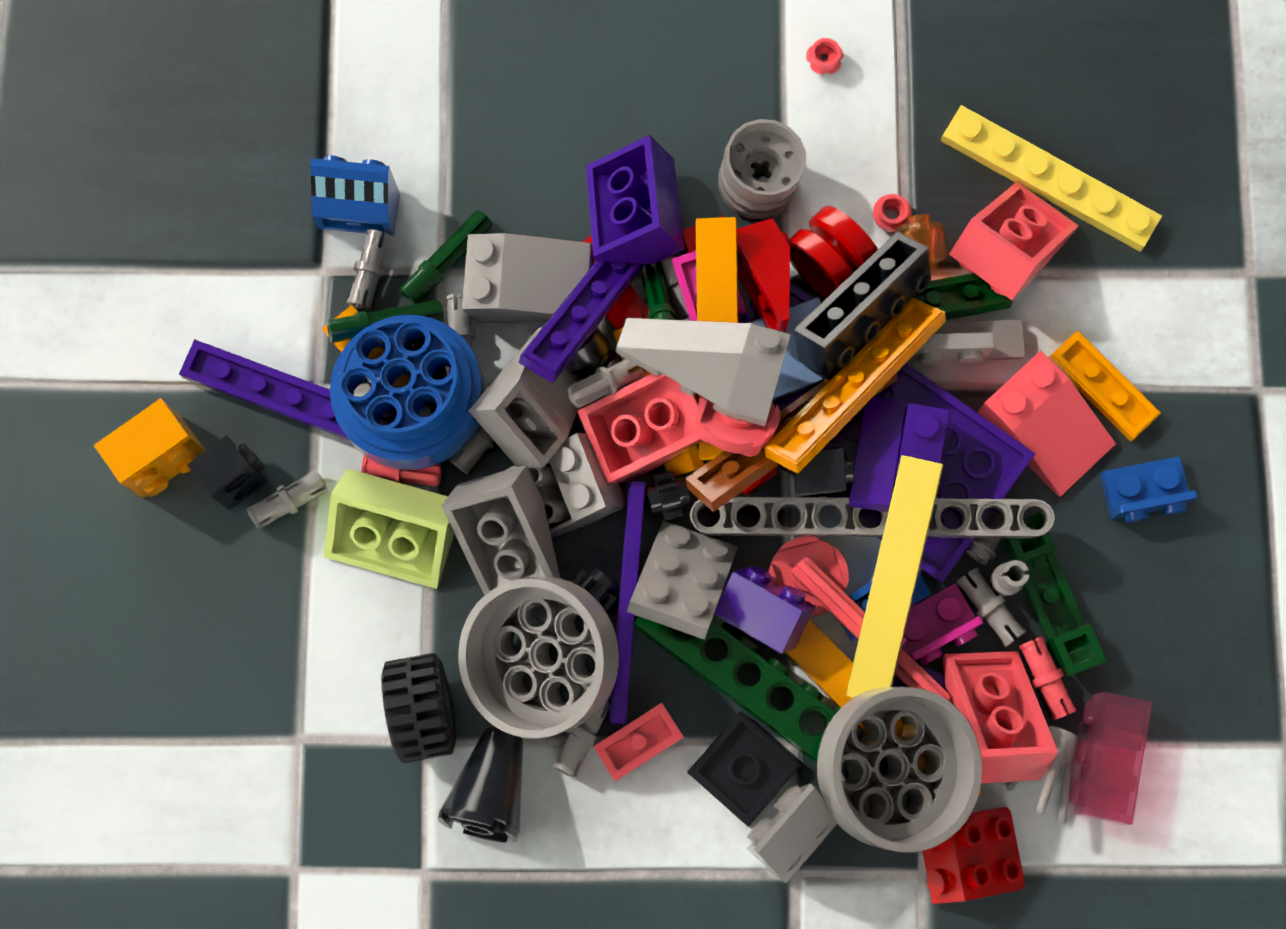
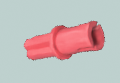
(427, 476)

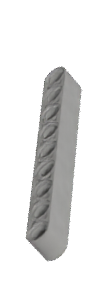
(850, 526)

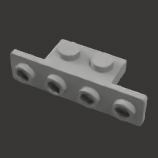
(973, 342)

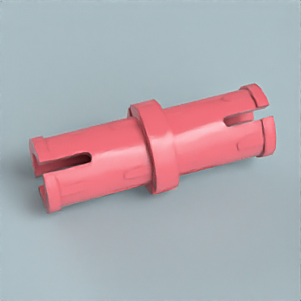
(1047, 678)

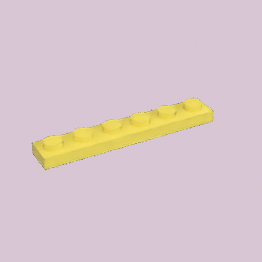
(1051, 178)

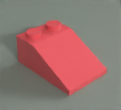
(1012, 240)
(1050, 419)
(641, 427)
(1003, 713)

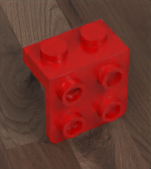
(976, 860)

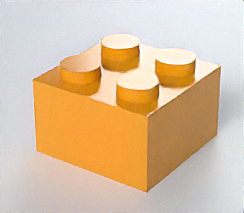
(150, 449)

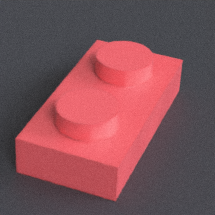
(638, 742)

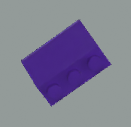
(634, 204)

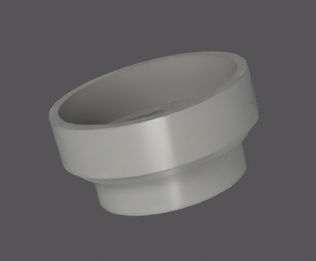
(496, 670)
(939, 794)

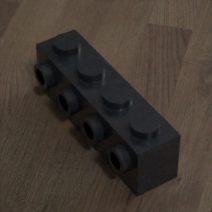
(863, 305)

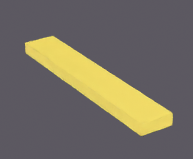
(895, 575)

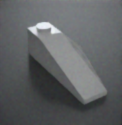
(718, 360)

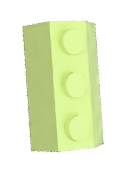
(388, 528)

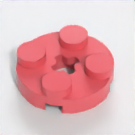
(734, 434)
(825, 556)

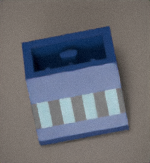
(353, 195)

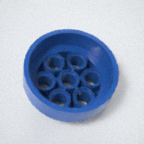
(410, 440)

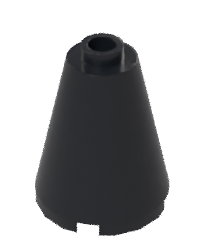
(488, 789)

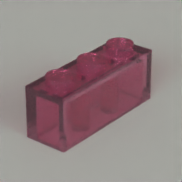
(1111, 758)

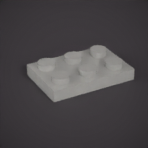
(682, 579)

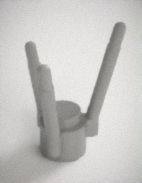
(1067, 756)

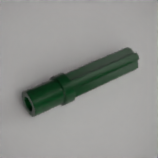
(444, 258)
(656, 293)
(348, 327)

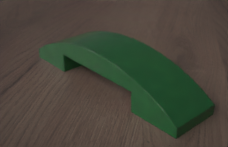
(1054, 603)

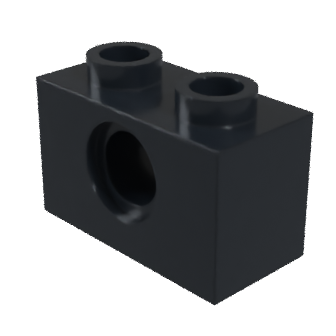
(825, 476)

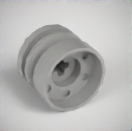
(766, 150)

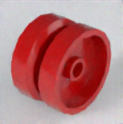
(829, 250)

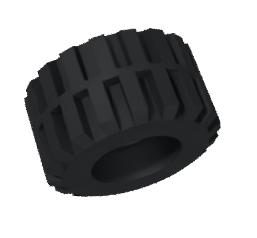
(418, 708)

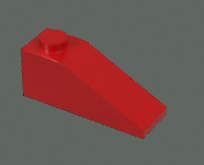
(765, 271)

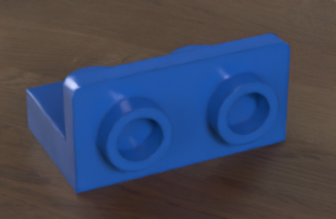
(1147, 488)

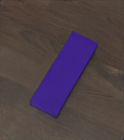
(877, 454)

